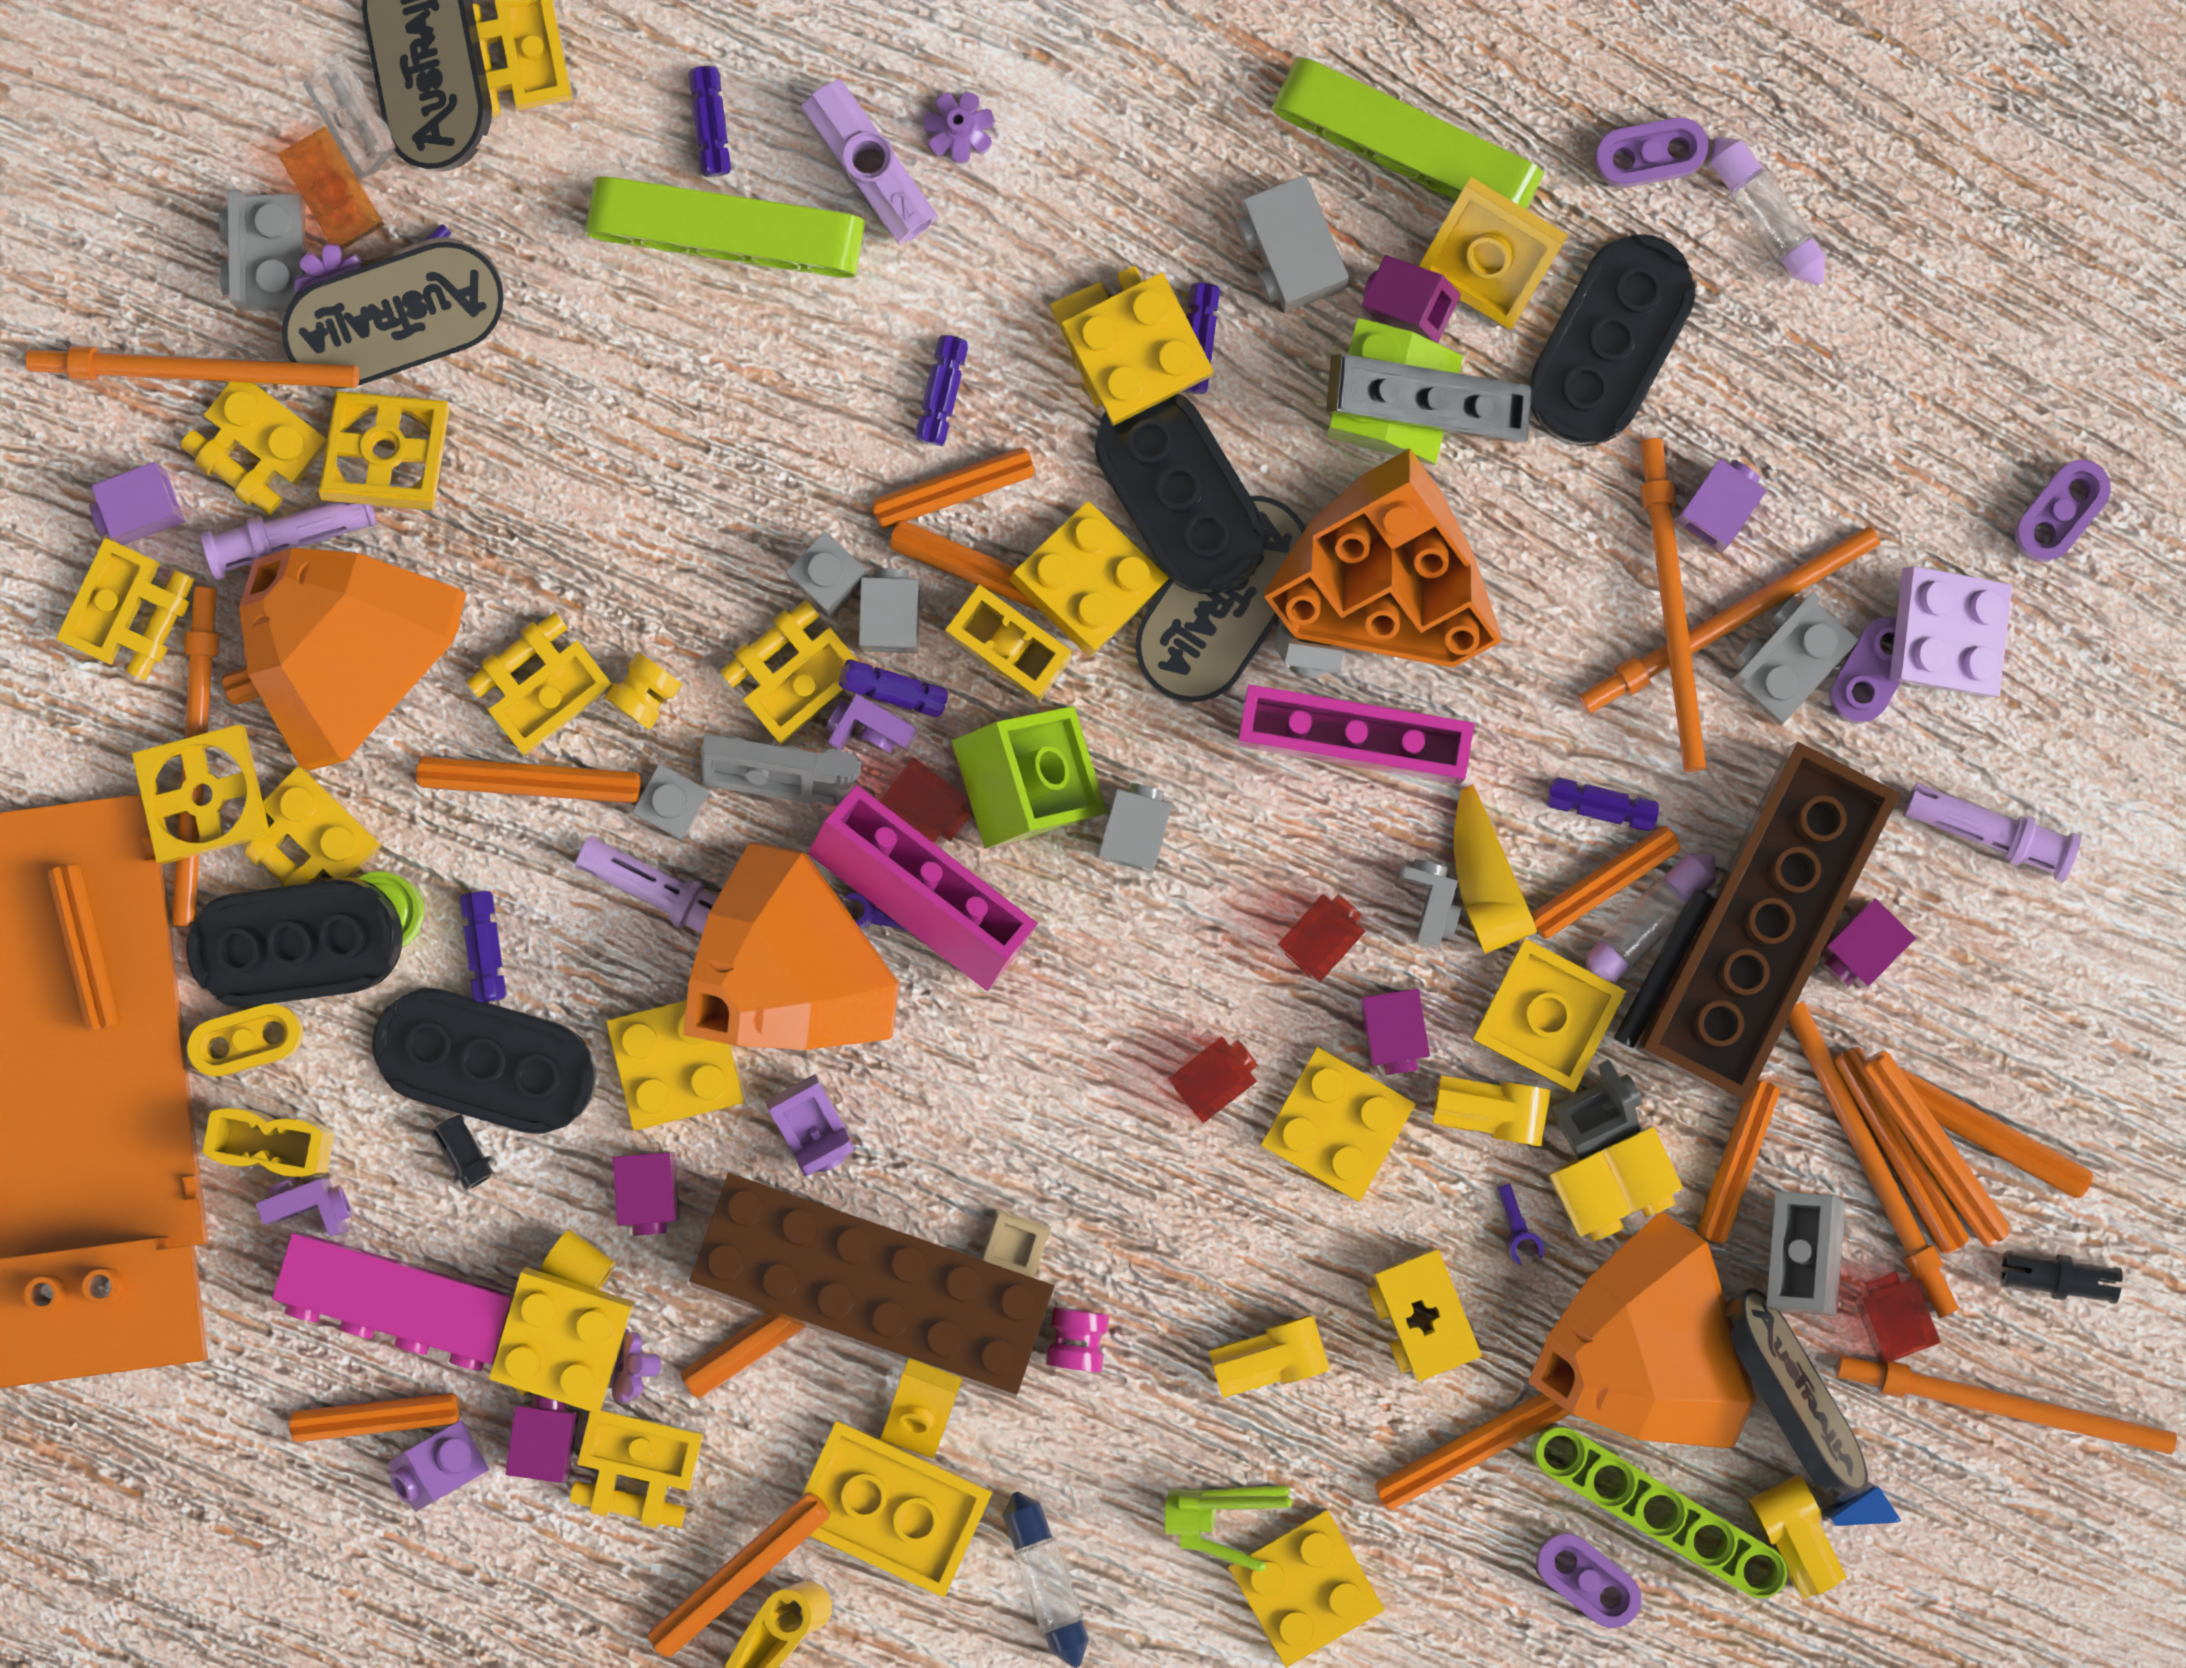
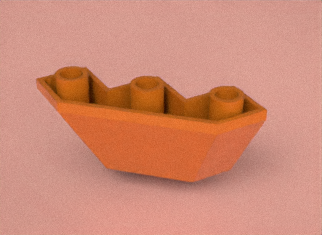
(1387, 573)
(339, 644)
(786, 962)
(1650, 1345)

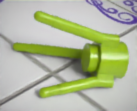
(1194, 1512)

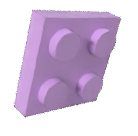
(1950, 632)

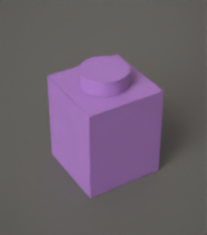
(136, 504)
(1722, 504)

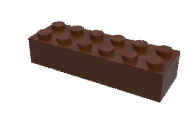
(1768, 921)
(871, 1285)

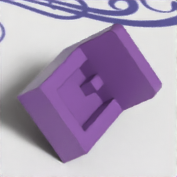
(811, 1126)
(293, 1198)
(436, 1467)

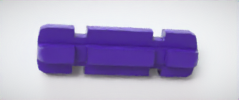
(709, 121)
(1203, 302)
(941, 390)
(893, 688)
(1603, 804)
(482, 946)

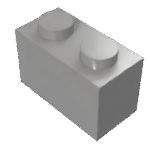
(1293, 245)
(1806, 1253)

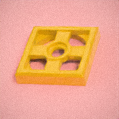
(377, 491)
(157, 806)

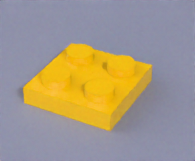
(1493, 252)
(1137, 348)
(1088, 579)
(1548, 1015)
(668, 1072)
(1338, 1124)
(561, 1340)
(1308, 1588)

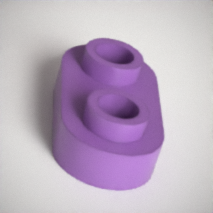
(1649, 152)
(2060, 512)
(1867, 666)
(1587, 1580)

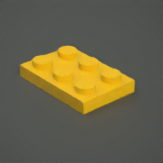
(895, 1508)

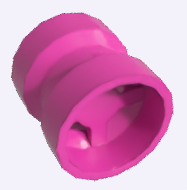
(1078, 1326)

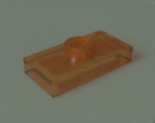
(331, 188)

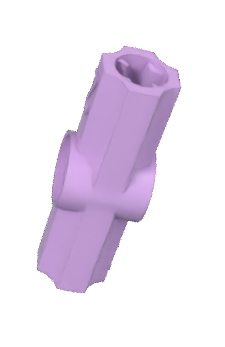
(849, 134)

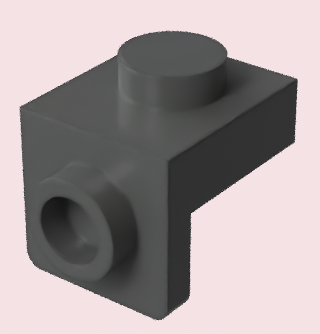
(1599, 1113)

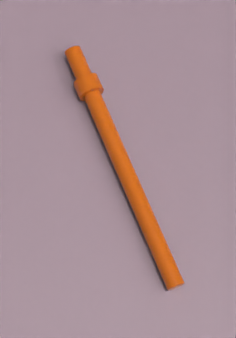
(88, 363)
(1659, 498)
(201, 646)
(1635, 674)
(1921, 1259)
(1898, 1379)

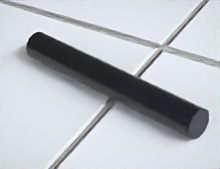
(1664, 968)

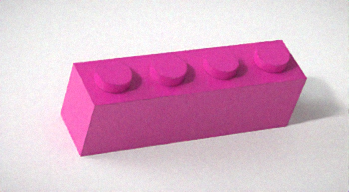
(1355, 734)
(922, 887)
(392, 1298)

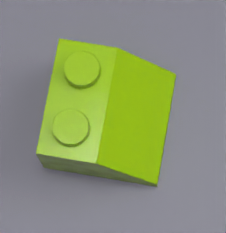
(1403, 347)
(1029, 776)

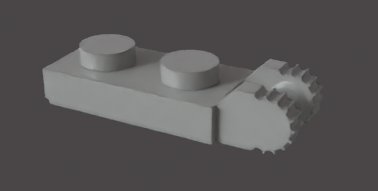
(778, 770)

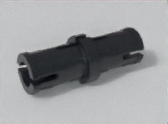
(2061, 1277)

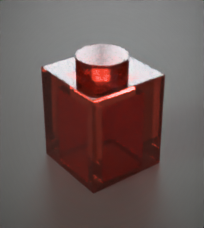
(927, 803)
(1322, 936)
(1214, 1078)
(1895, 1316)

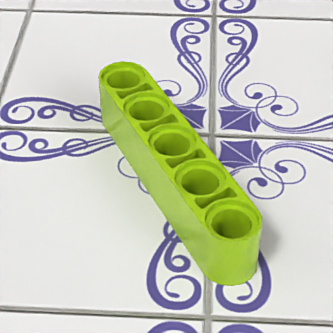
(1399, 135)
(725, 227)
(1683, 1523)

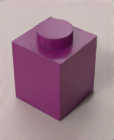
(1410, 298)
(1865, 945)
(1395, 1030)
(646, 1192)
(542, 1440)

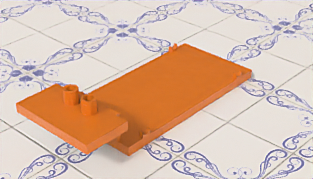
(93, 1121)

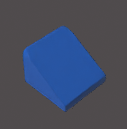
(1863, 1509)

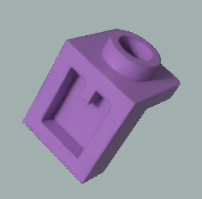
(880, 726)

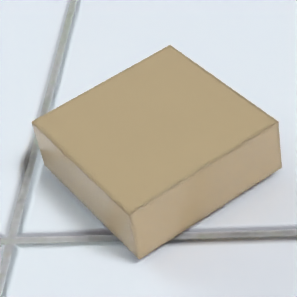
(1015, 1243)

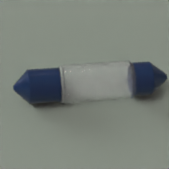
(1046, 1579)

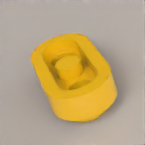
(246, 1040)

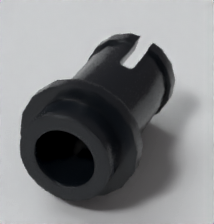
(462, 1153)

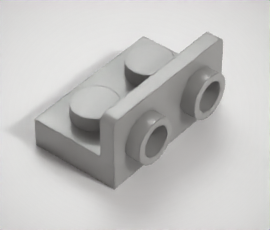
(263, 249)
(1793, 658)

